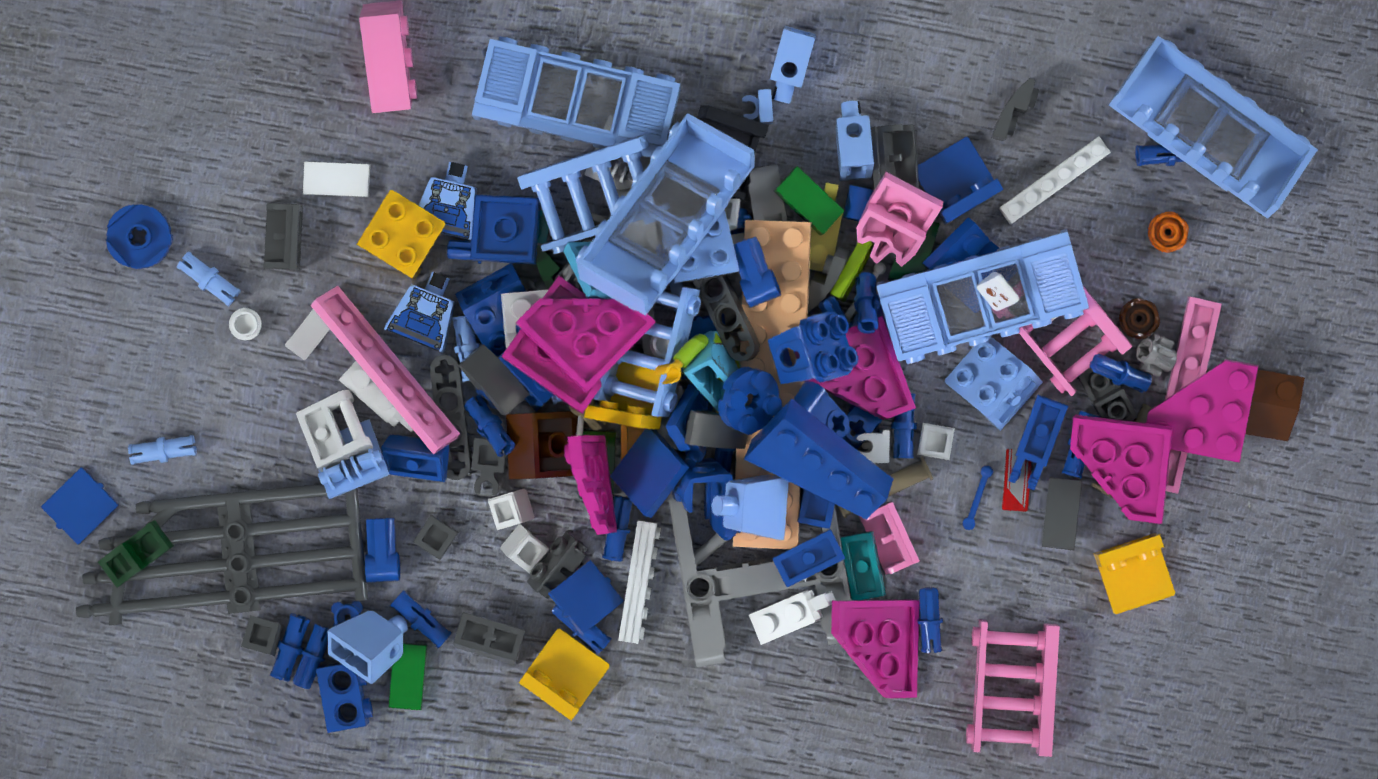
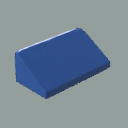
(413, 459)

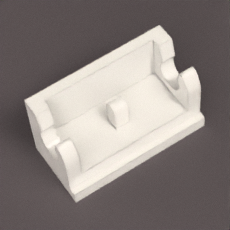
(877, 447)

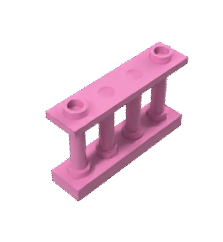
(1111, 341)
(1041, 705)

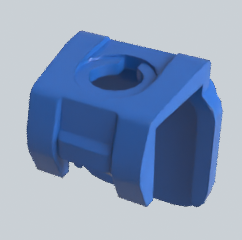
(820, 346)
(715, 485)

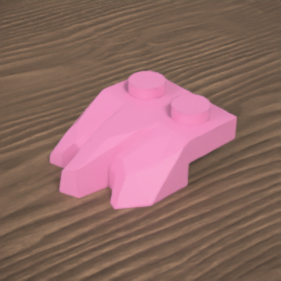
(897, 219)

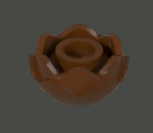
(1149, 322)

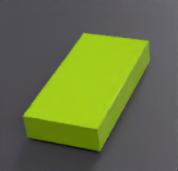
(852, 269)

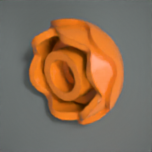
(1177, 226)

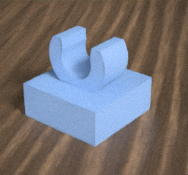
(763, 106)

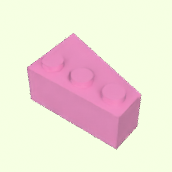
(387, 56)

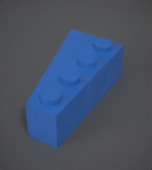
(819, 461)

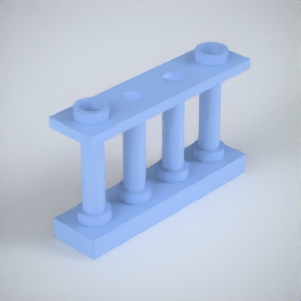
(570, 172)
(665, 397)

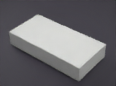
(336, 179)

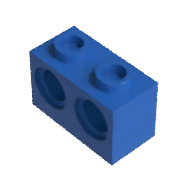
(334, 696)

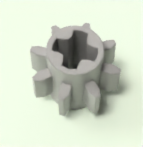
(1156, 355)

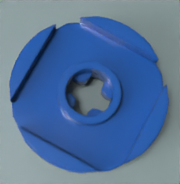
(120, 235)
(763, 405)

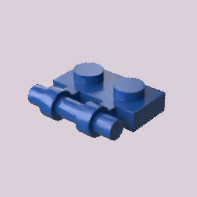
(690, 401)

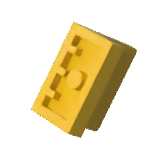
(401, 234)
(627, 410)
(1134, 573)
(564, 673)

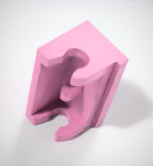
(891, 539)

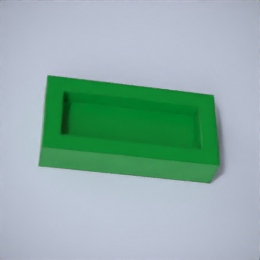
(808, 200)
(408, 678)

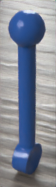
(969, 523)

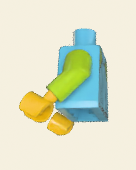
(704, 364)

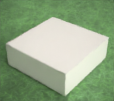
(935, 441)

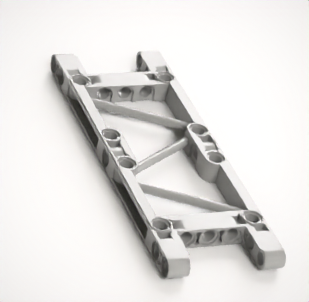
(750, 576)

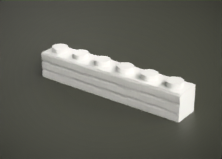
(1054, 180)
(638, 578)

